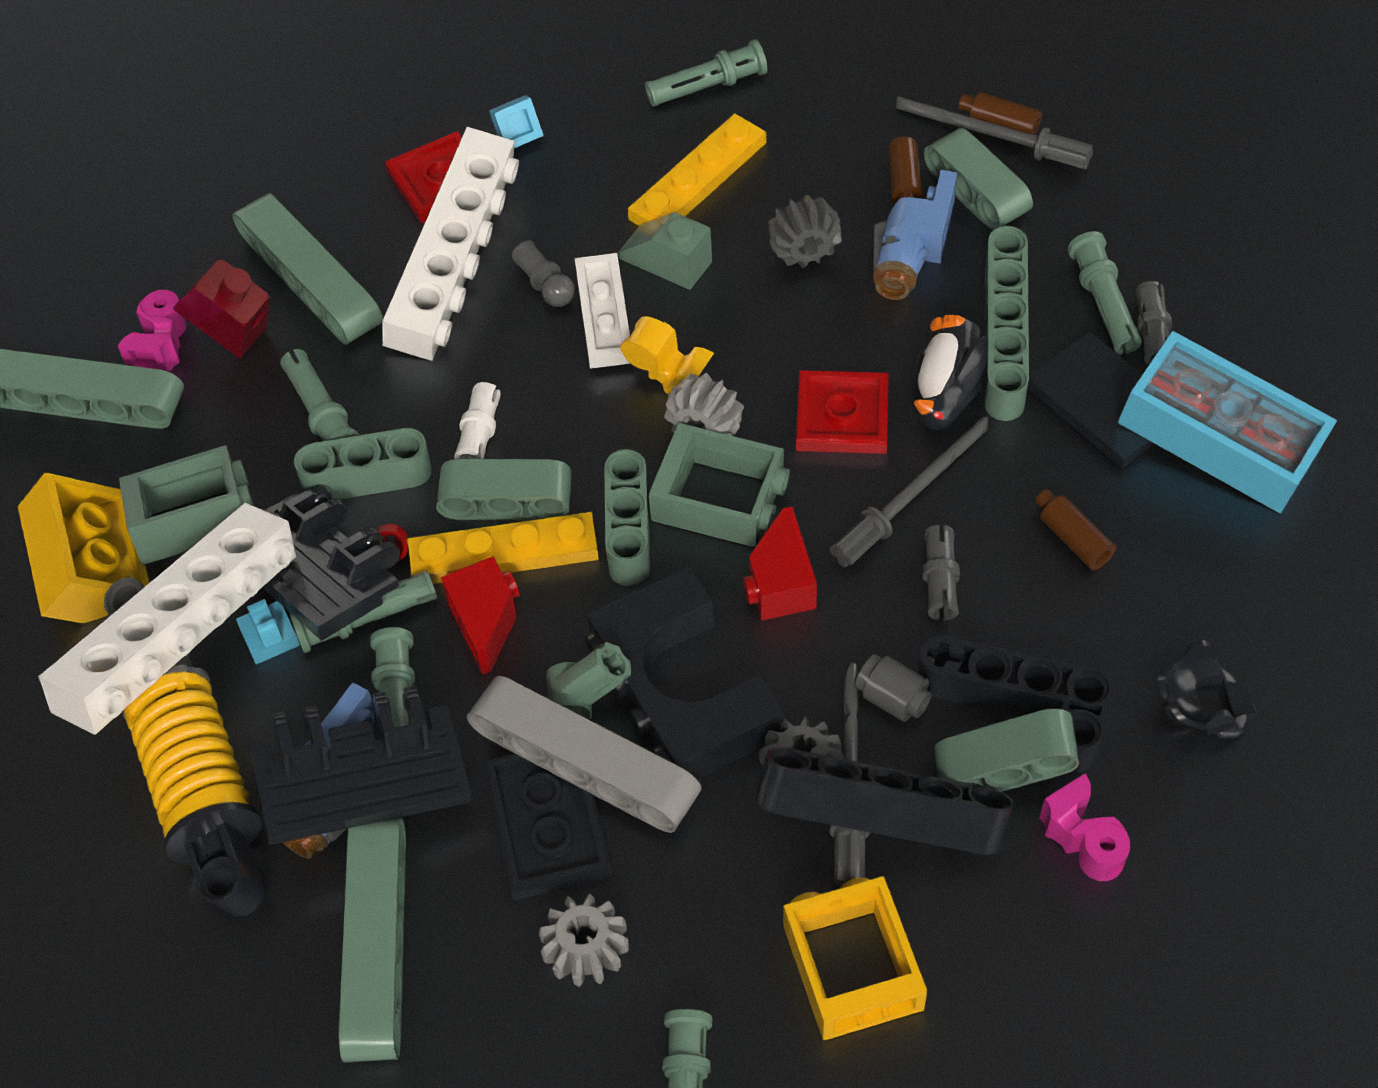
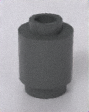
(893, 687)

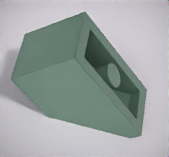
(670, 249)

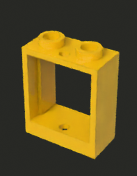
(865, 1005)

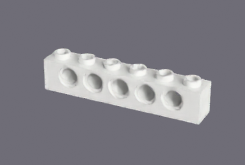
(459, 215)
(167, 618)

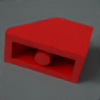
(781, 571)
(483, 608)

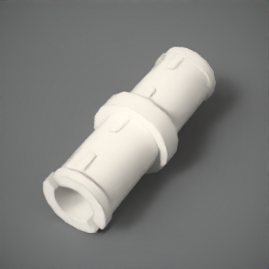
(478, 422)

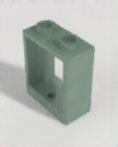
(726, 453)
(178, 485)

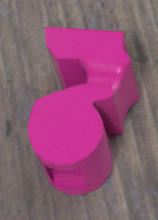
(161, 329)
(1100, 841)

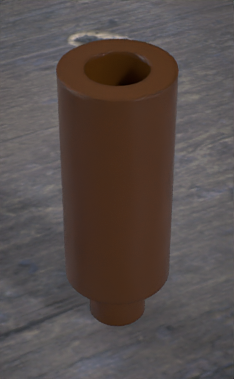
(1001, 112)
(904, 169)
(1075, 529)

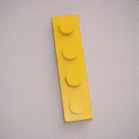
(700, 171)
(513, 545)

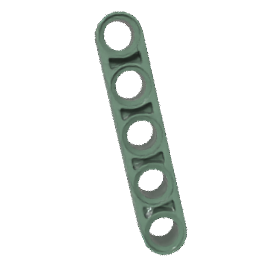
(307, 268)
(1006, 323)
(88, 389)
(373, 942)

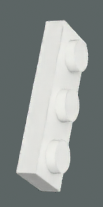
(602, 309)

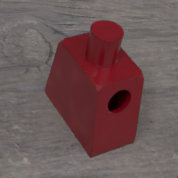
(226, 307)

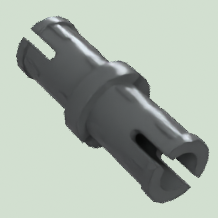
(1153, 320)
(941, 572)

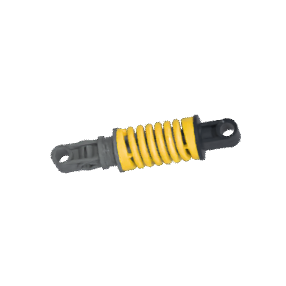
(194, 778)

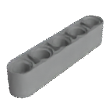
(584, 753)

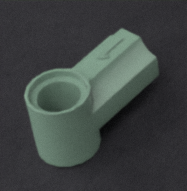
(588, 680)

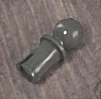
(544, 274)

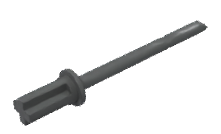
(1045, 145)
(876, 524)
(849, 843)

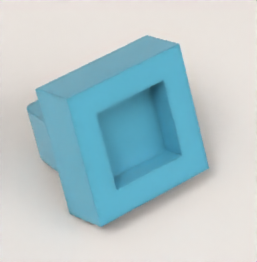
(517, 121)
(267, 630)

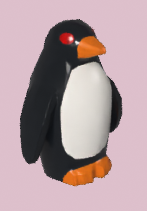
(949, 370)

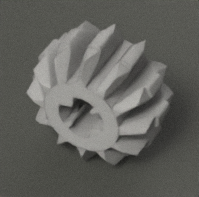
(704, 405)
(588, 958)

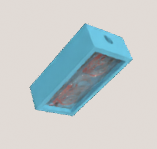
(1226, 421)

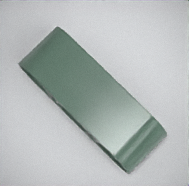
(982, 179)
(365, 463)
(504, 489)
(629, 534)
(1011, 751)

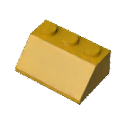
(76, 546)

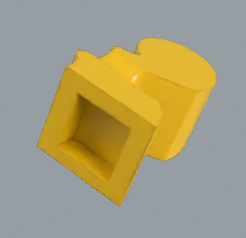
(655, 349)

